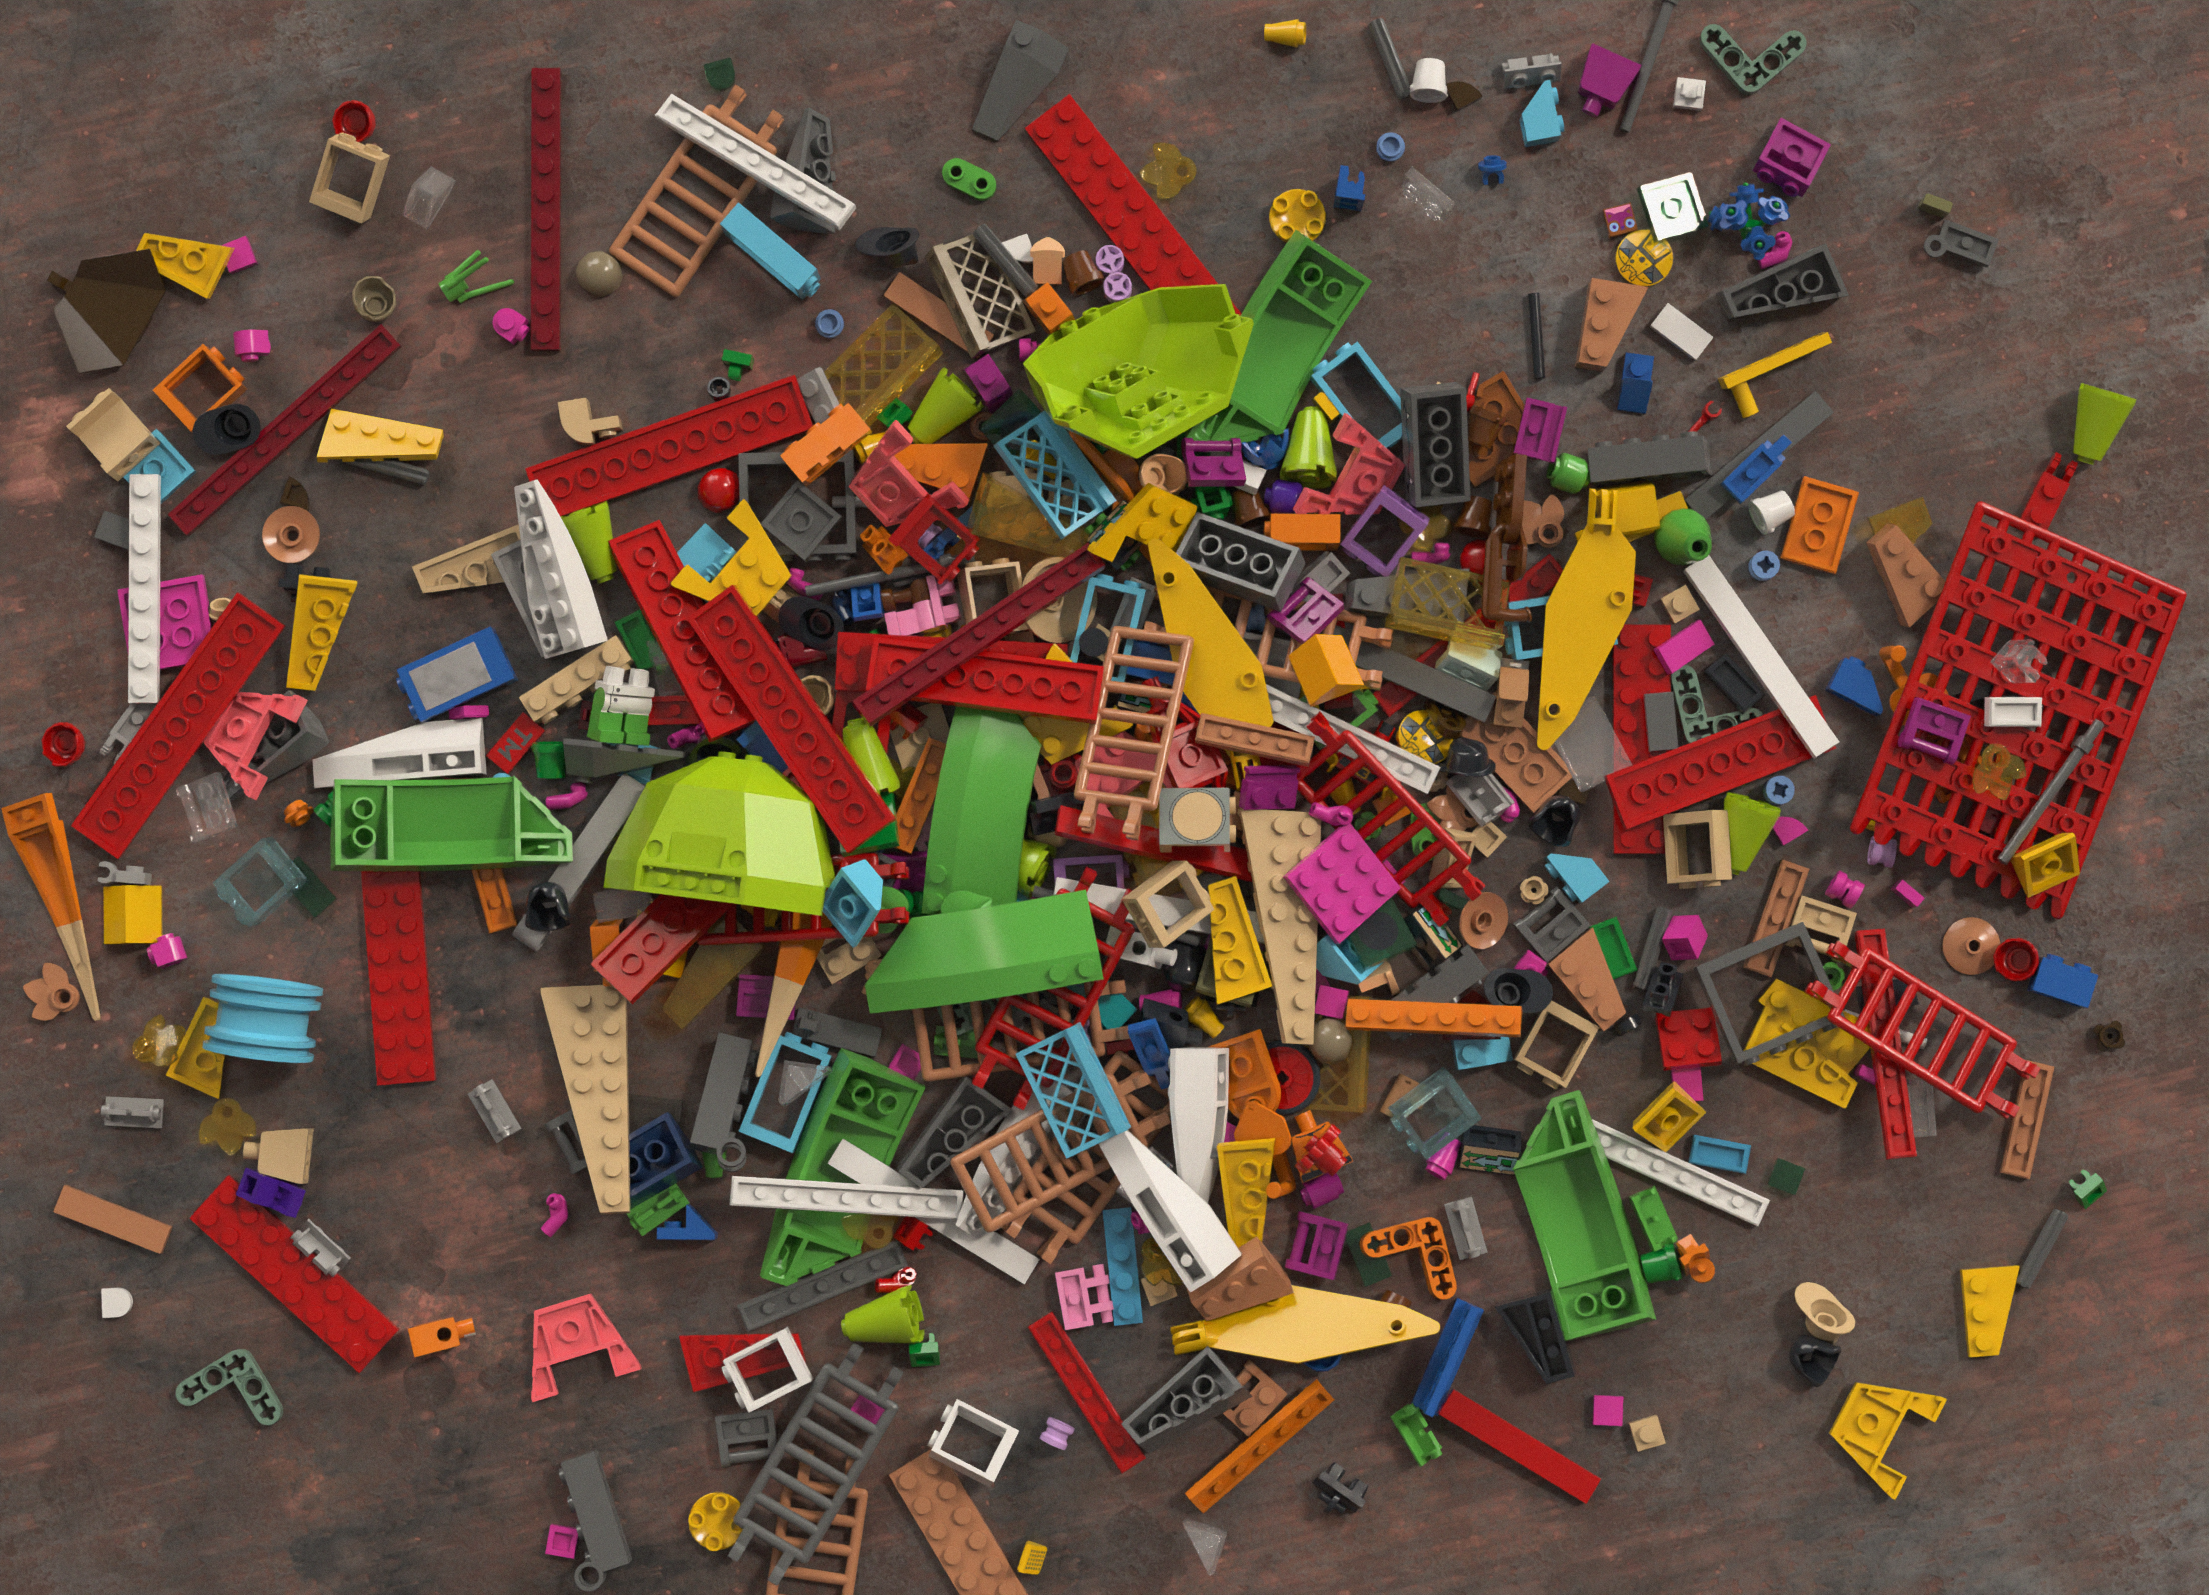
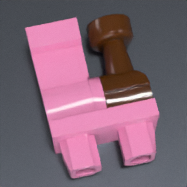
(928, 609)

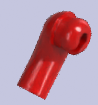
(902, 1278)

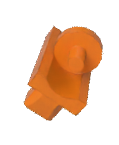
(881, 549)
(1695, 1260)

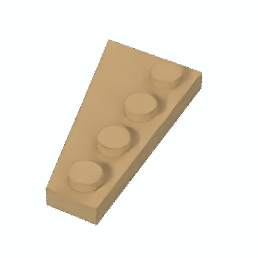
(466, 565)

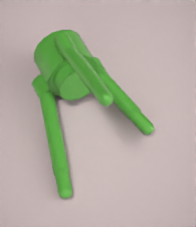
(455, 284)

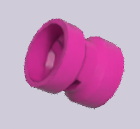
(1844, 889)

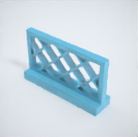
(1070, 463)
(1095, 1078)

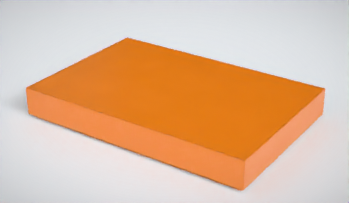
(1819, 525)

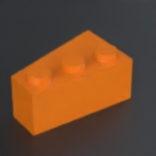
(825, 443)
(942, 463)

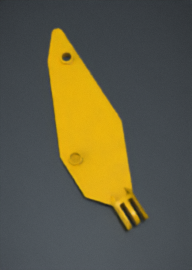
(1584, 616)
(1222, 669)
(1305, 1327)

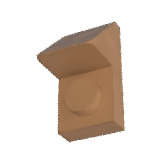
(1511, 697)

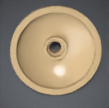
(1061, 619)

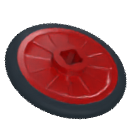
(1303, 1076)

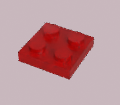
(1688, 1039)

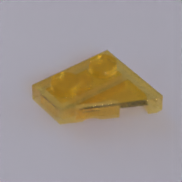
(1910, 517)

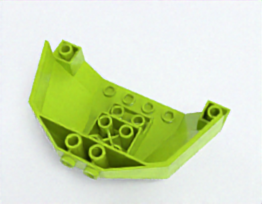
(1142, 366)
(725, 836)

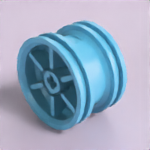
(262, 1018)

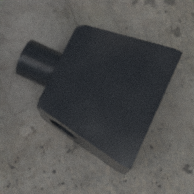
(1172, 1023)

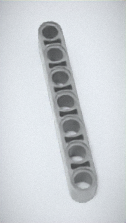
(588, 850)

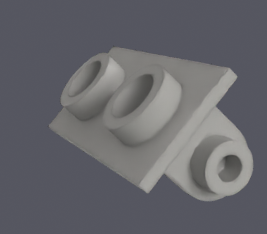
(1519, 74)
(494, 1111)
(133, 1112)
(1465, 1228)
(312, 1239)

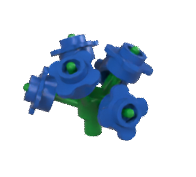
(1739, 217)

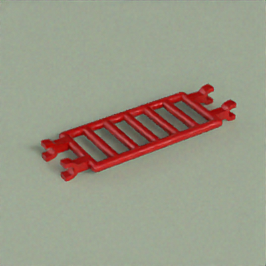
(1439, 911)
(894, 915)
(1086, 1004)
(2005, 1058)

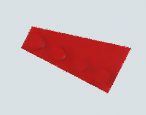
(706, 1354)

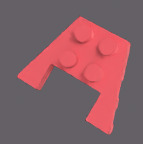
(1362, 477)
(889, 488)
(241, 731)
(1119, 758)
(572, 1331)

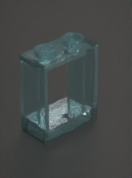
(281, 865)
(1420, 1095)

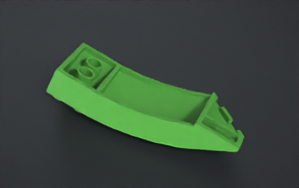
(1294, 322)
(980, 808)
(442, 826)
(988, 954)
(857, 1104)
(1581, 1224)

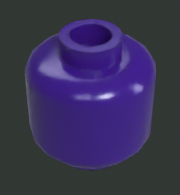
(1282, 496)

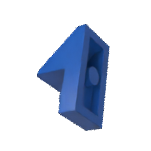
(1635, 383)
(867, 602)
(696, 1228)

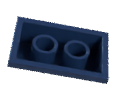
(659, 1158)

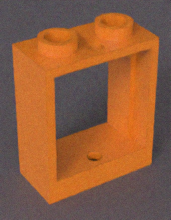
(185, 369)
(1305, 531)

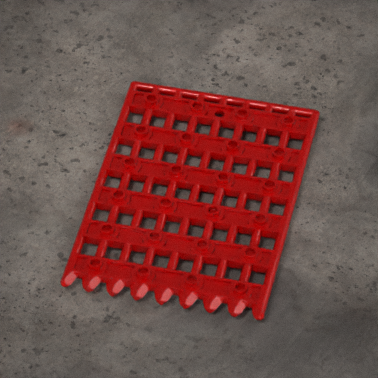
(2079, 705)

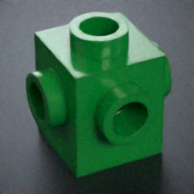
(1215, 495)

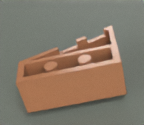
(1605, 319)
(1906, 573)
(1588, 980)
(1243, 1284)

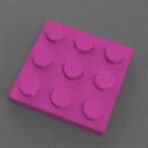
(182, 618)
(1341, 882)

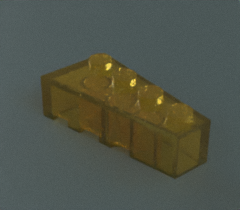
(709, 975)

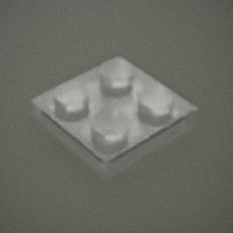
(1420, 189)

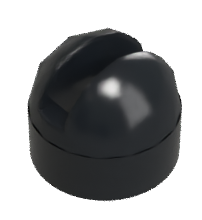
(712, 388)

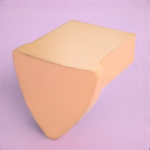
(1047, 261)
(1378, 977)

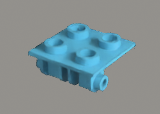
(706, 553)

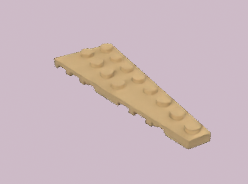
(1274, 846)
(593, 1057)

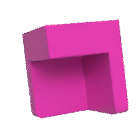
(1685, 937)

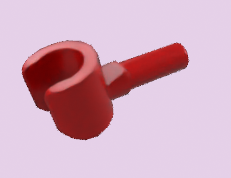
(1470, 397)
(1706, 416)

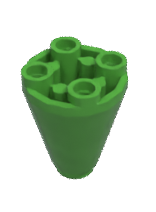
(1683, 537)

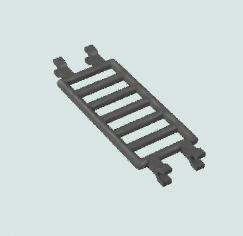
(845, 1481)

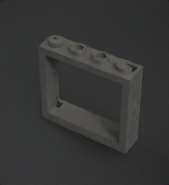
(773, 460)
(1778, 1043)

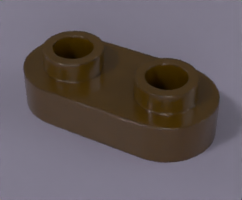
(1447, 721)

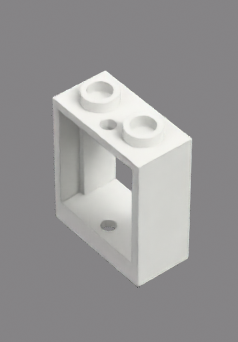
(794, 1357)
(983, 1420)

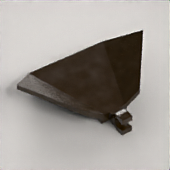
(108, 307)

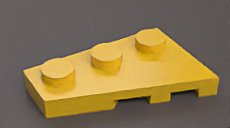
(188, 262)
(194, 1064)
(1986, 1307)

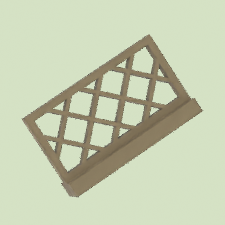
(962, 307)

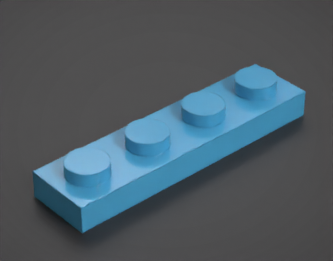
(1122, 1266)

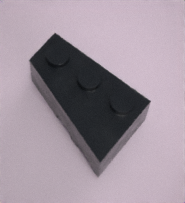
(1539, 1331)

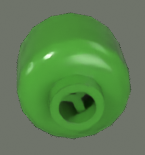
(1568, 473)

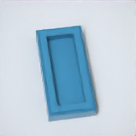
(1719, 1154)

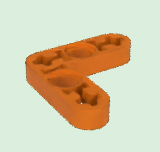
(1417, 1239)

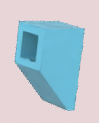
(1540, 120)
(1578, 875)

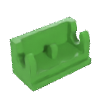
(1653, 1218)

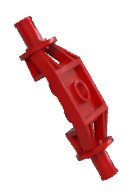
(1188, 762)

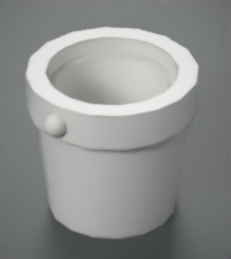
(1429, 81)
(1771, 511)

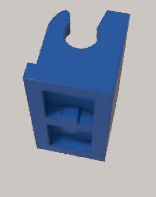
(1348, 194)

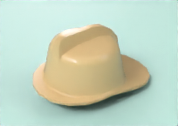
(1824, 1313)

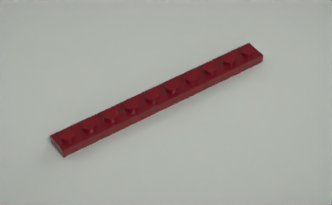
(545, 209)
(285, 430)
(978, 635)

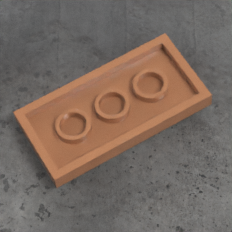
(1519, 761)

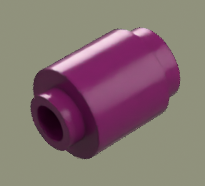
(1321, 1190)

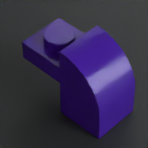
(271, 1192)

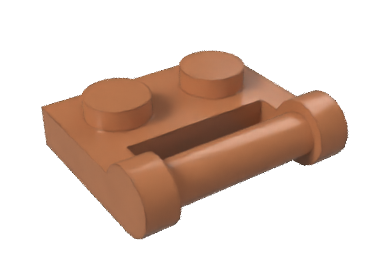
(1265, 1398)

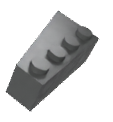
(1793, 283)
(1649, 459)
(1375, 595)
(1444, 983)
(953, 1129)
(1186, 1401)

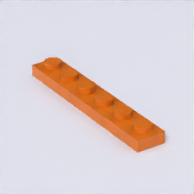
(1434, 1018)
(1259, 1446)

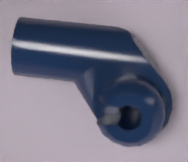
(842, 603)

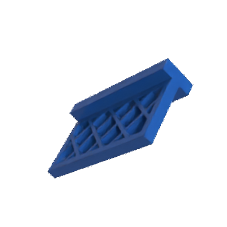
(1447, 1357)

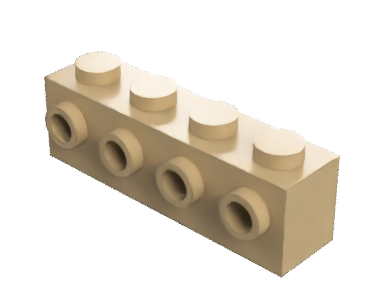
(574, 681)

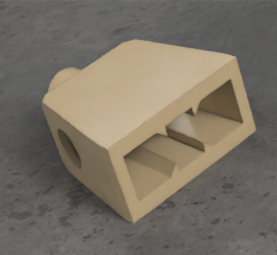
(283, 1154)

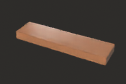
(926, 309)
(1254, 739)
(1777, 914)
(2027, 1123)
(113, 1219)

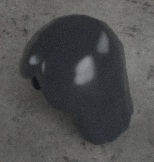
(1556, 832)
(547, 919)
(1187, 967)
(1822, 1360)

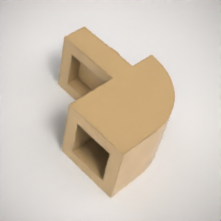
(578, 422)

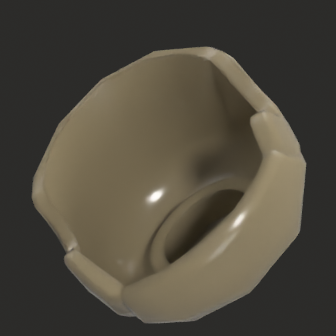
(599, 273)
(373, 299)
(1331, 1042)

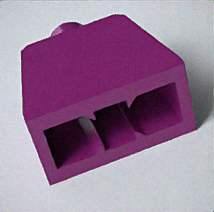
(1605, 79)
(988, 383)

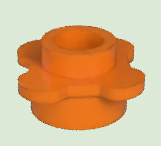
(297, 813)

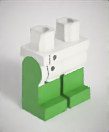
(621, 708)

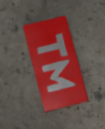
(515, 743)

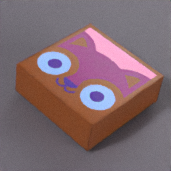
(1619, 220)

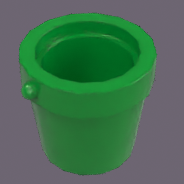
(549, 759)
(1662, 1265)

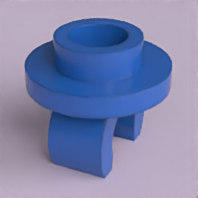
(1490, 165)

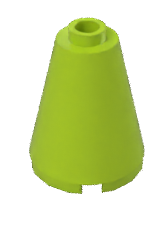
(943, 409)
(2098, 421)
(1310, 451)
(590, 533)
(870, 755)
(1748, 828)
(1034, 865)
(886, 1319)

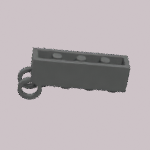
(721, 1100)
(596, 1515)

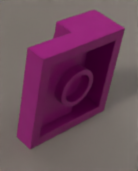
(1791, 158)

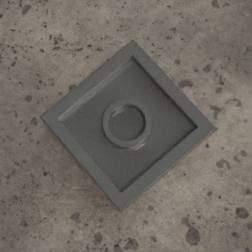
(801, 520)

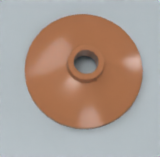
(277, 530)
(1492, 920)
(1957, 941)

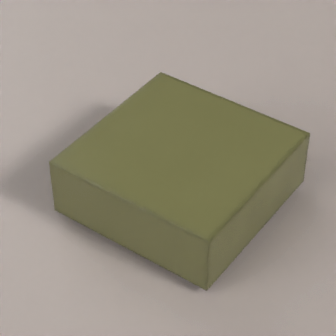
(1935, 205)

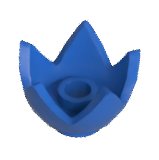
(1268, 452)

